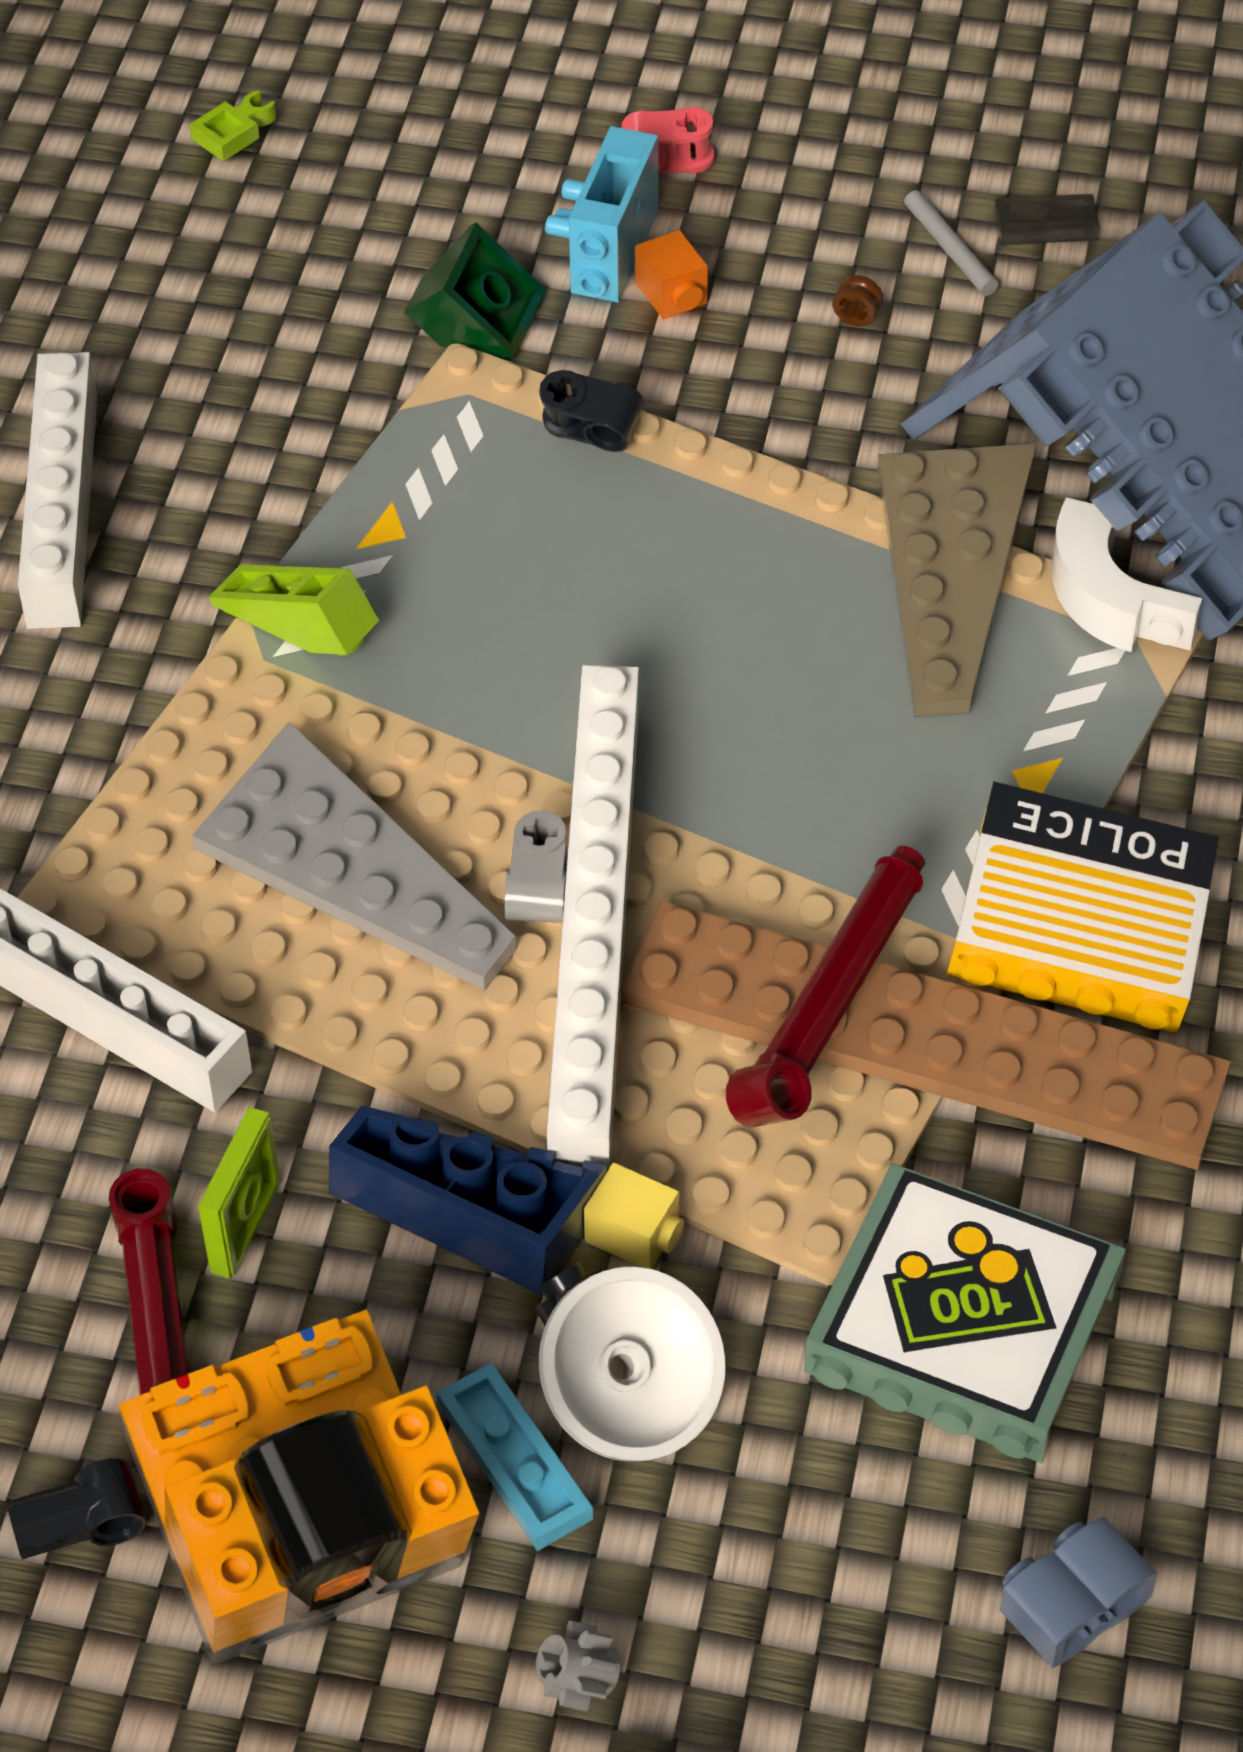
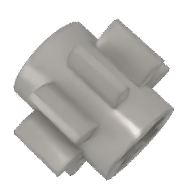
(578, 1665)

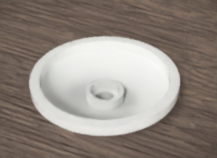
(669, 1358)

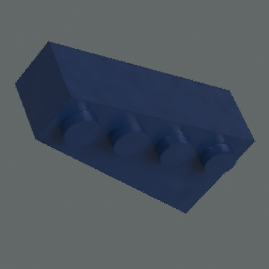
(464, 1193)

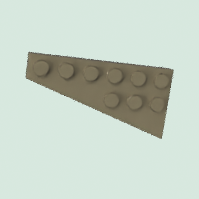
(949, 547)

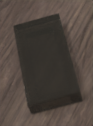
(1046, 219)

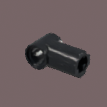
(95, 1507)

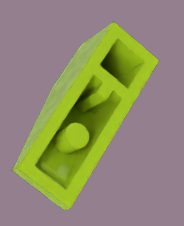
(301, 605)

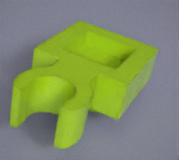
(231, 128)

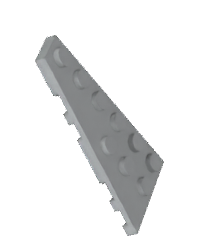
(332, 847)

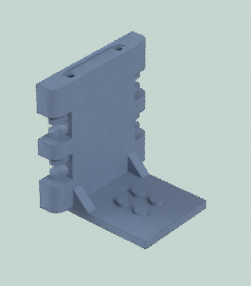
(1151, 378)

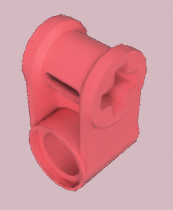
(675, 139)

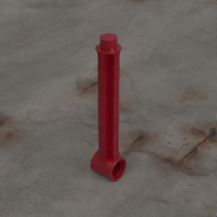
(779, 1082)
(150, 1274)

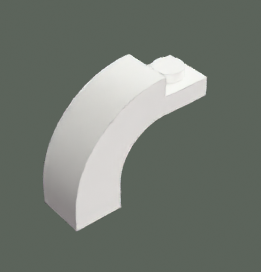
(1106, 598)

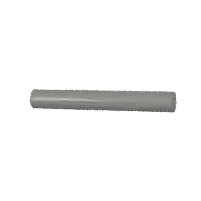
(951, 243)

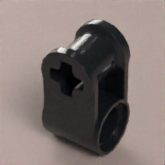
(595, 412)

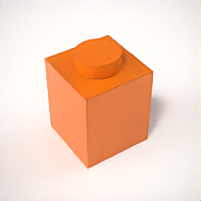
(671, 274)

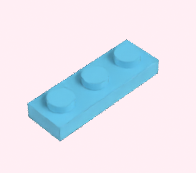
(514, 1456)

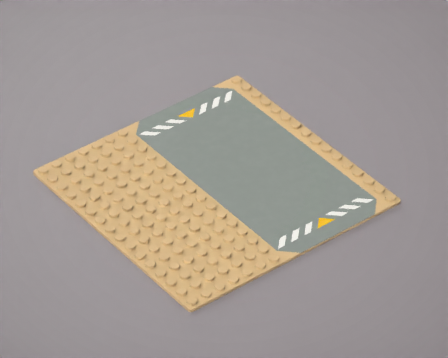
(762, 786)

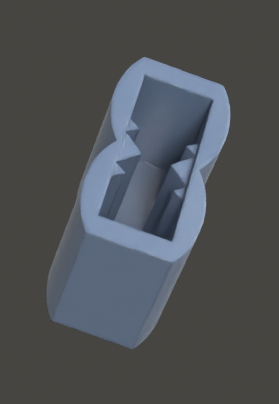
(1076, 1590)

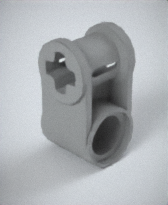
(537, 869)

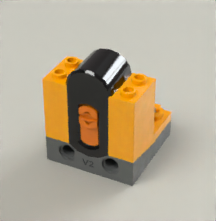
(298, 1484)

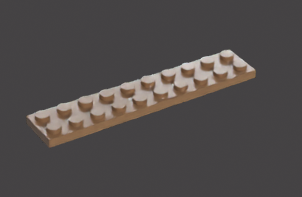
(937, 1036)

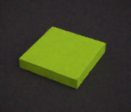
(239, 1193)

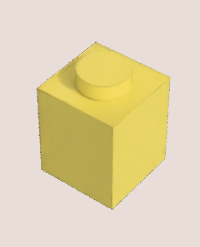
(633, 1217)

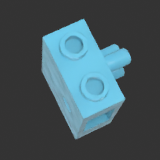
(610, 213)

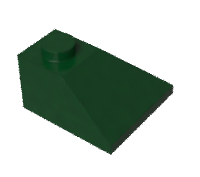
(476, 297)

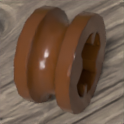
(855, 312)

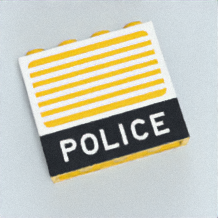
(1085, 907)

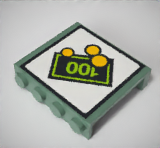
(962, 1312)

